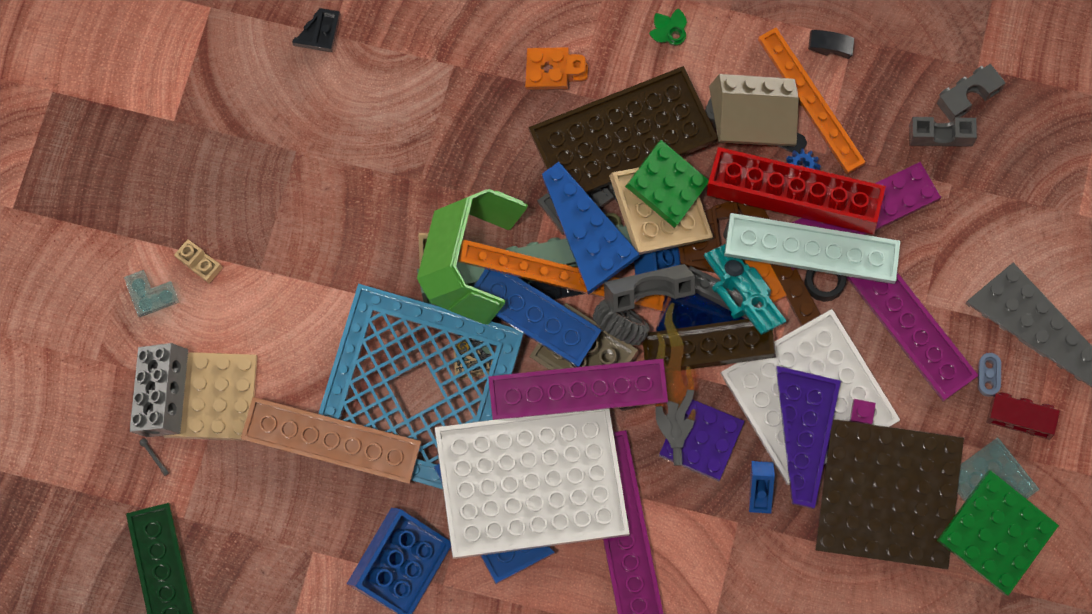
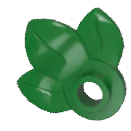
(669, 26)

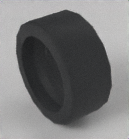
(821, 295)

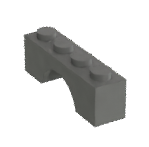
(671, 281)

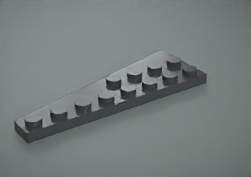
(1027, 314)

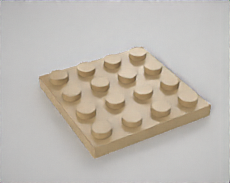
(648, 229)
(217, 395)

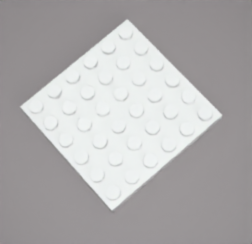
(817, 349)

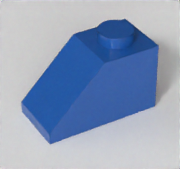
(761, 487)

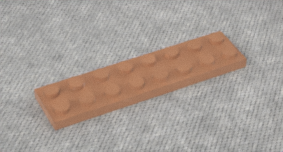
(331, 440)

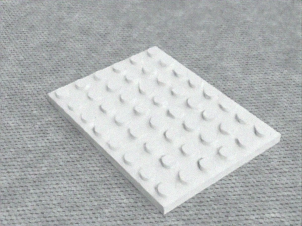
(530, 482)

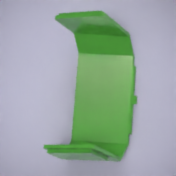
(438, 265)

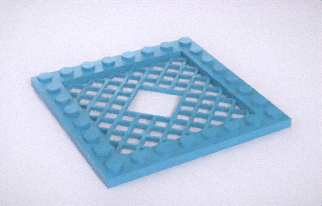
(427, 315)

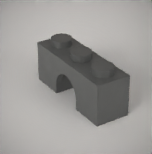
(984, 82)
(926, 132)

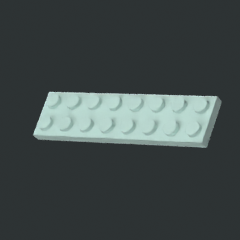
(812, 248)

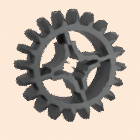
(623, 325)

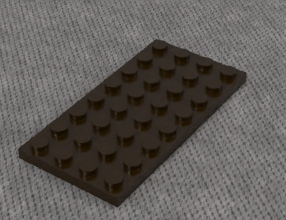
(624, 129)

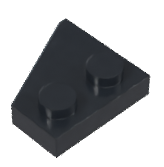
(319, 31)

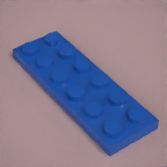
(540, 316)

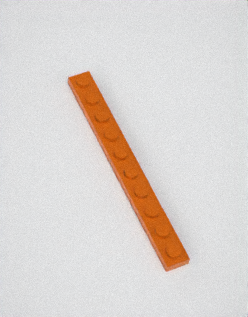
(538, 270)

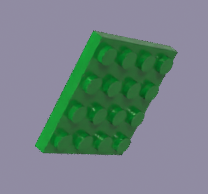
(998, 533)

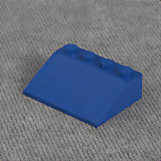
(399, 562)

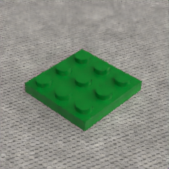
(667, 183)

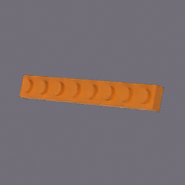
(812, 101)

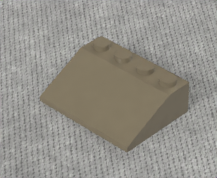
(755, 109)
(603, 351)

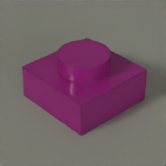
(862, 411)

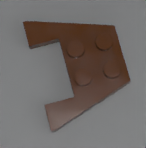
(693, 254)

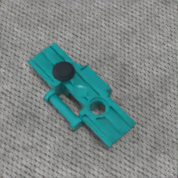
(751, 286)

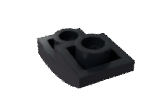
(827, 41)

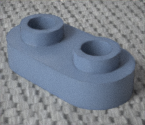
(989, 375)

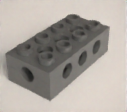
(159, 390)

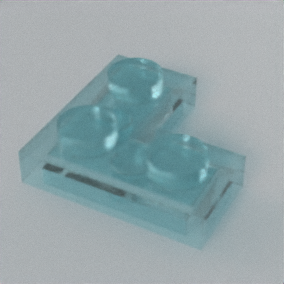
(148, 299)

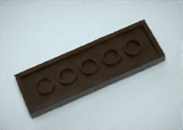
(715, 344)

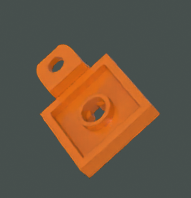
(565, 68)

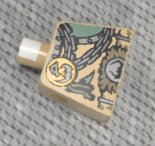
(471, 360)

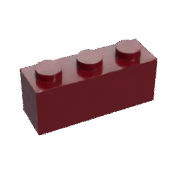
(1023, 415)

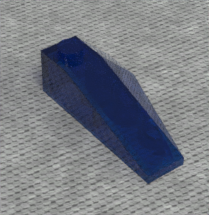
(694, 311)

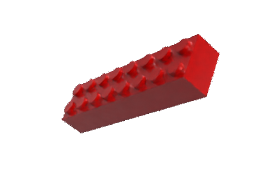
(796, 190)

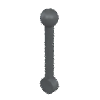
(144, 443)

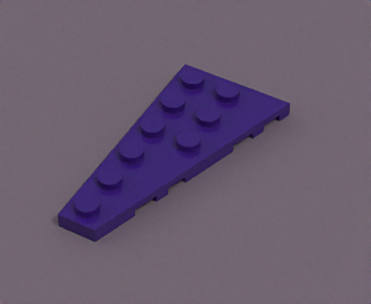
(807, 419)

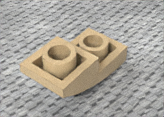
(198, 261)

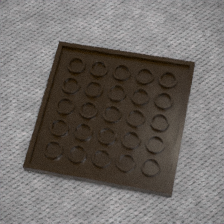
(888, 493)

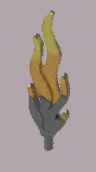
(679, 397)

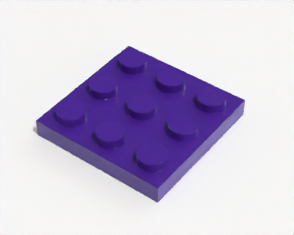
(709, 441)

